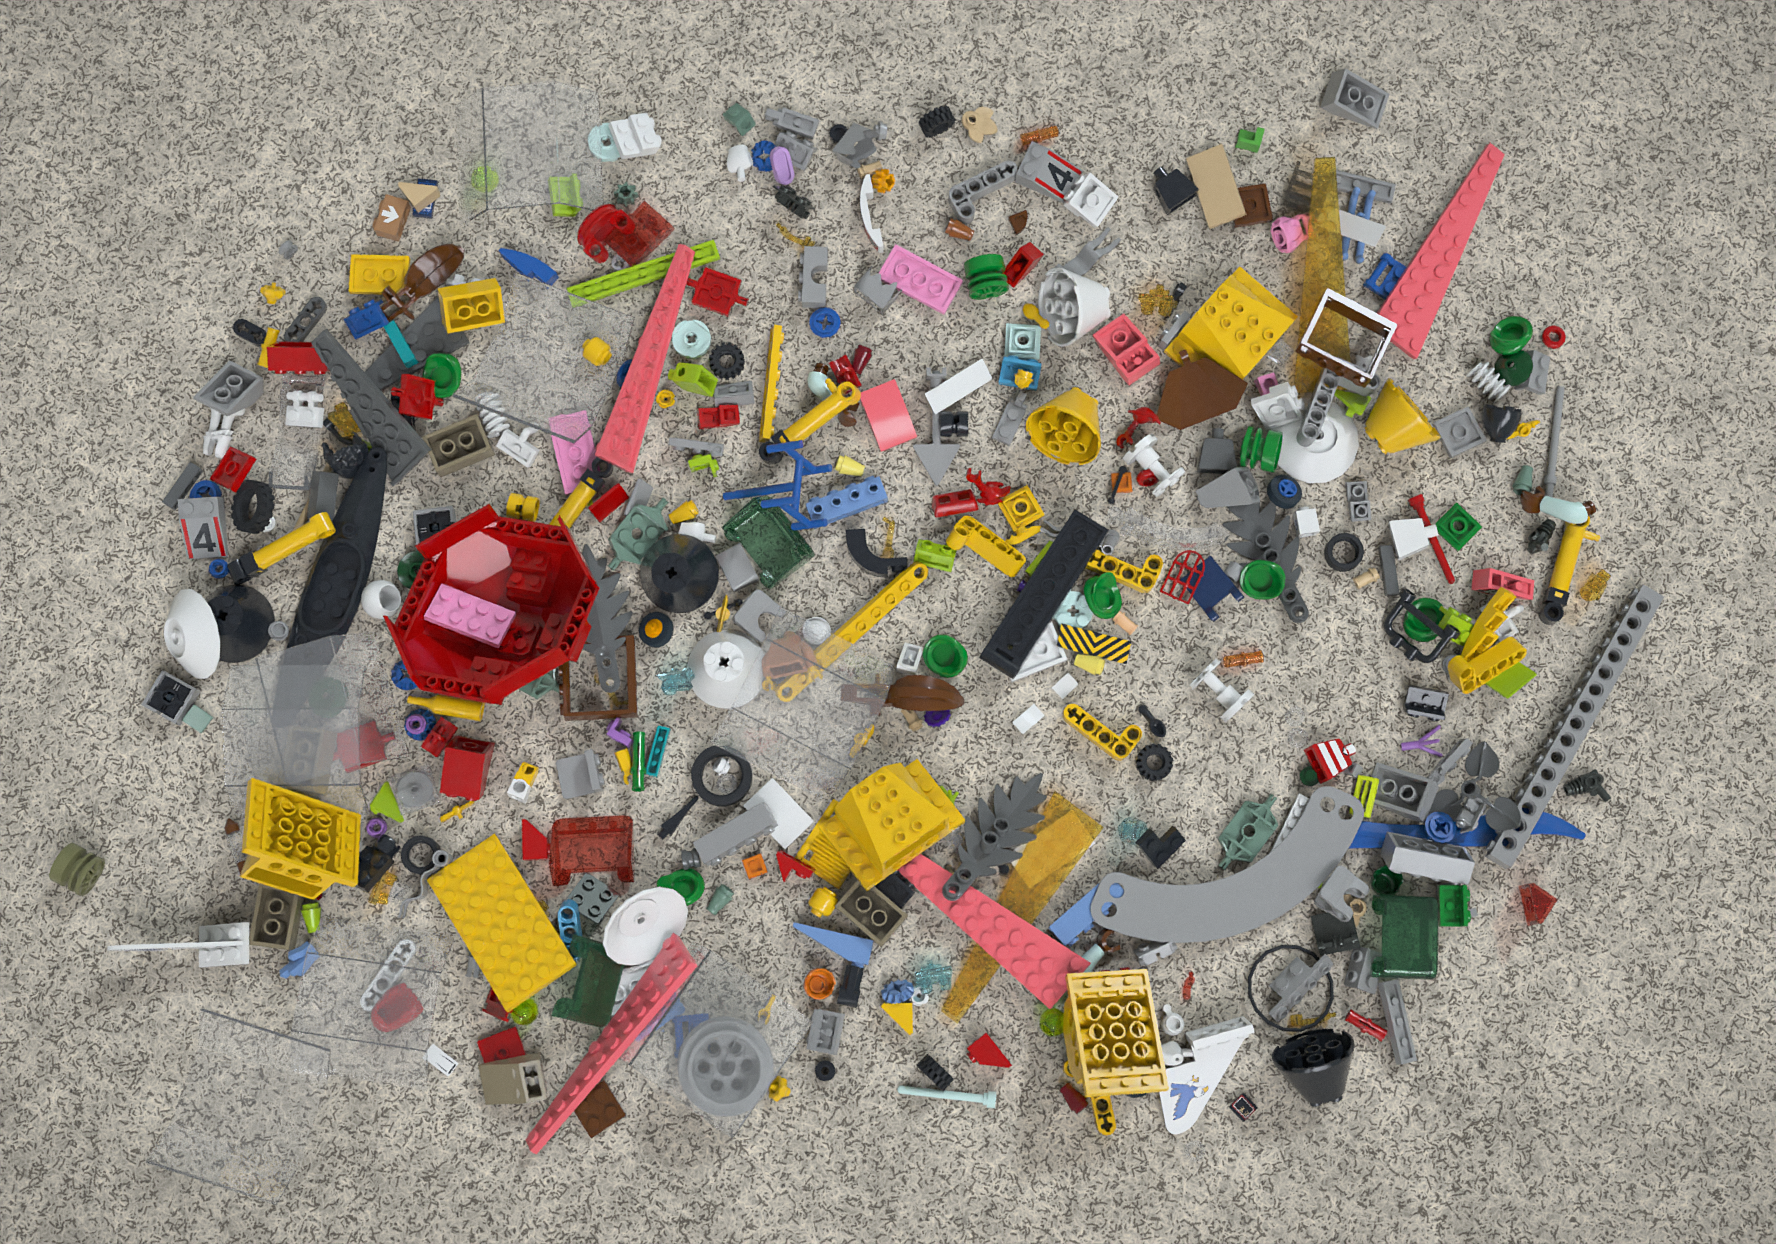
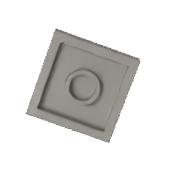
(1459, 432)

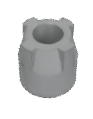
(1233, 571)

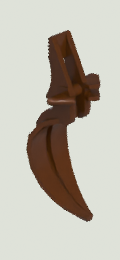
(423, 278)
(923, 694)

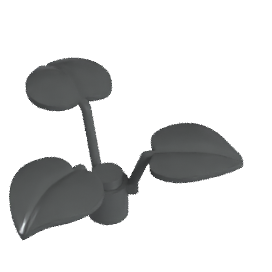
(1480, 762)

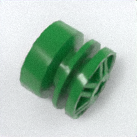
(986, 276)
(1261, 449)

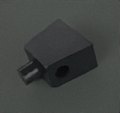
(1173, 189)

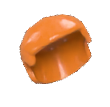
(813, 983)

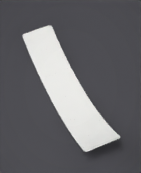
(1033, 714)

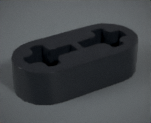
(252, 329)

